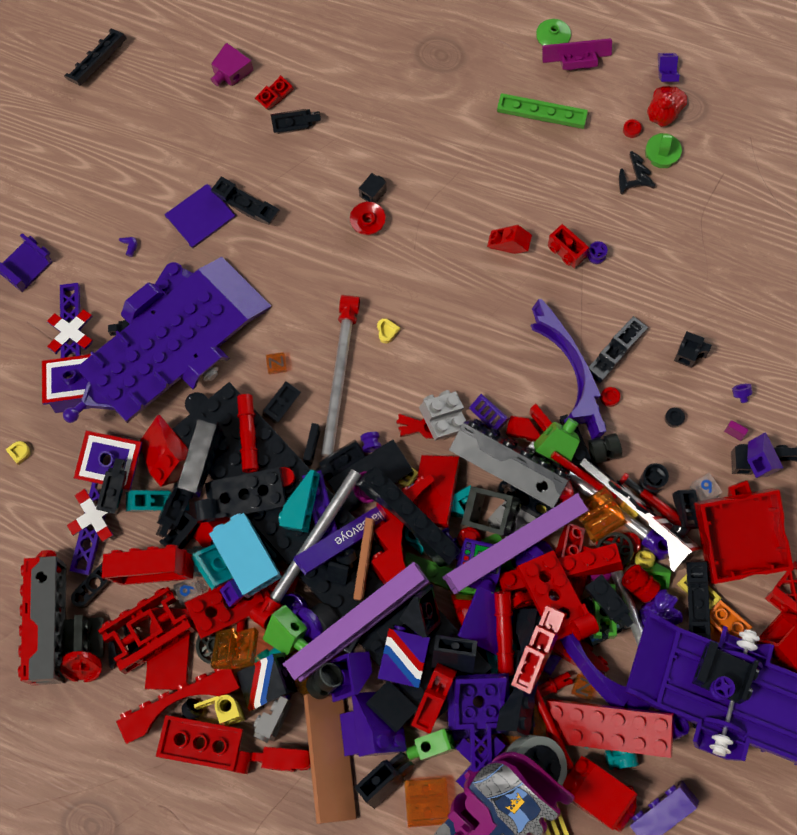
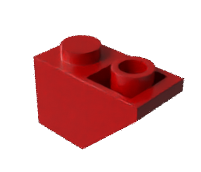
(510, 239)

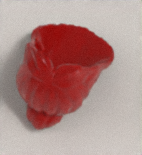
(666, 105)

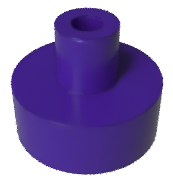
(742, 391)

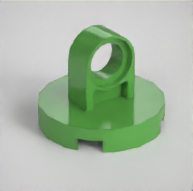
(663, 150)

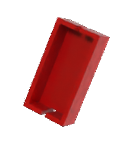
(147, 565)

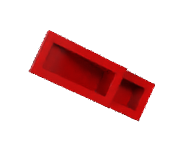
(433, 698)

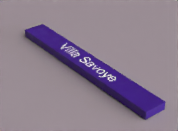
(336, 542)

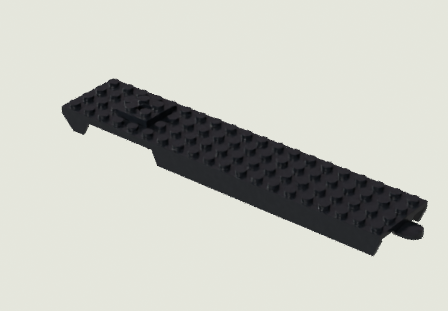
(276, 453)

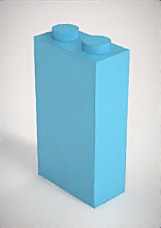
(245, 555)

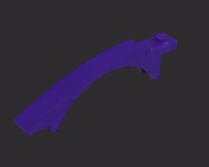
(585, 408)
(608, 689)

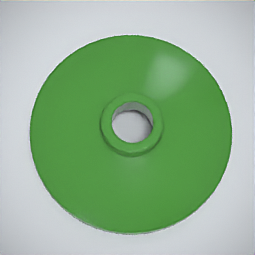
(547, 37)

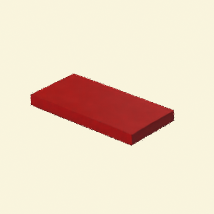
(438, 500)
(170, 666)

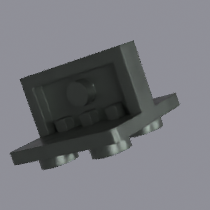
(83, 635)

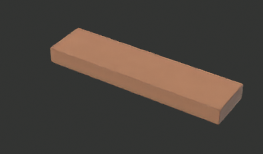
(364, 559)

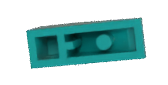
(146, 501)
(299, 507)

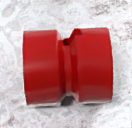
(640, 583)

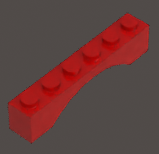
(590, 562)
(140, 722)

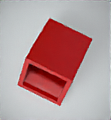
(783, 635)

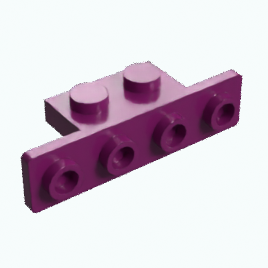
(577, 54)

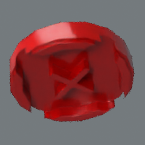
(81, 666)

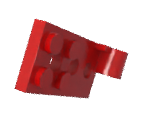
(225, 617)
(579, 620)
(229, 759)

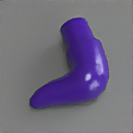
(132, 245)

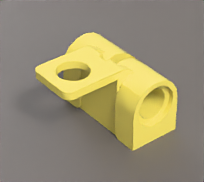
(227, 718)

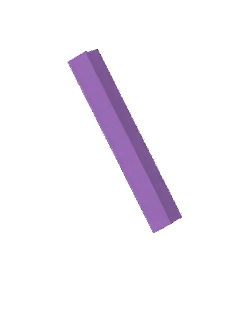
(515, 543)
(356, 622)

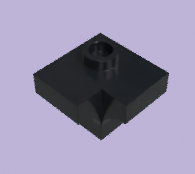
(691, 348)

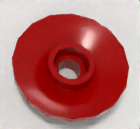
(366, 211)

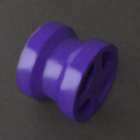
(595, 249)
(370, 441)
(726, 686)

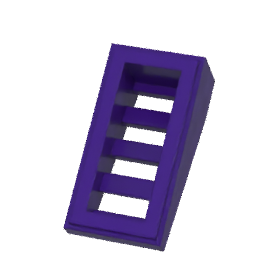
(503, 418)

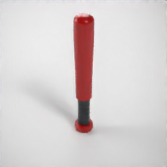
(652, 500)

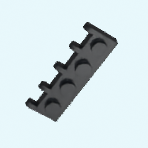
(96, 57)

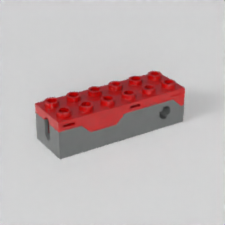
(42, 619)

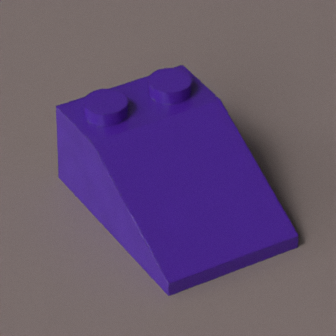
(372, 733)

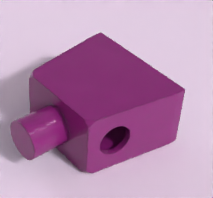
(230, 66)

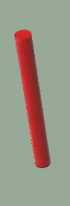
(579, 472)
(551, 726)

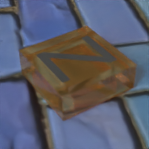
(276, 363)
(582, 688)

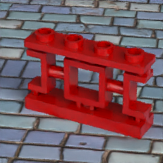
(155, 642)

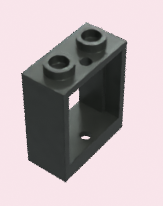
(474, 507)

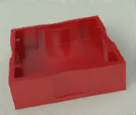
(743, 535)

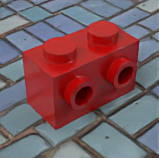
(568, 246)

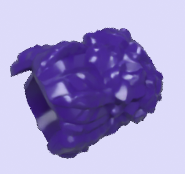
(662, 606)

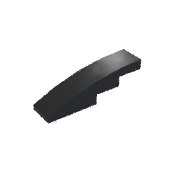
(617, 349)

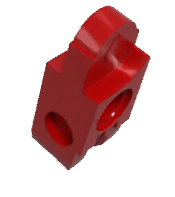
(283, 759)

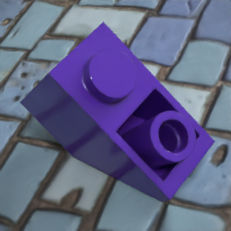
(763, 457)

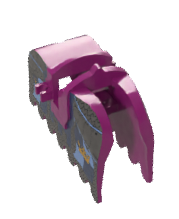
(506, 799)

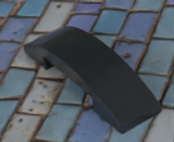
(243, 202)
(698, 599)

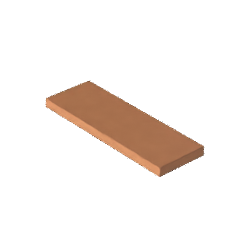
(329, 766)

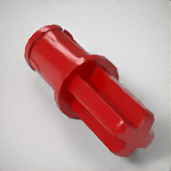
(554, 684)

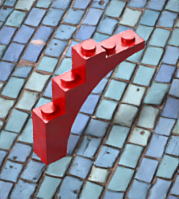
(389, 533)

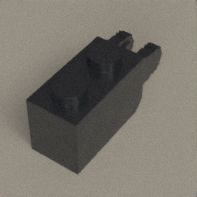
(383, 780)

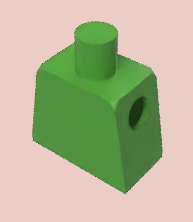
(558, 439)
(285, 631)
(440, 742)

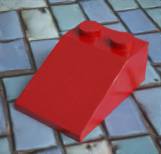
(163, 452)
(598, 792)

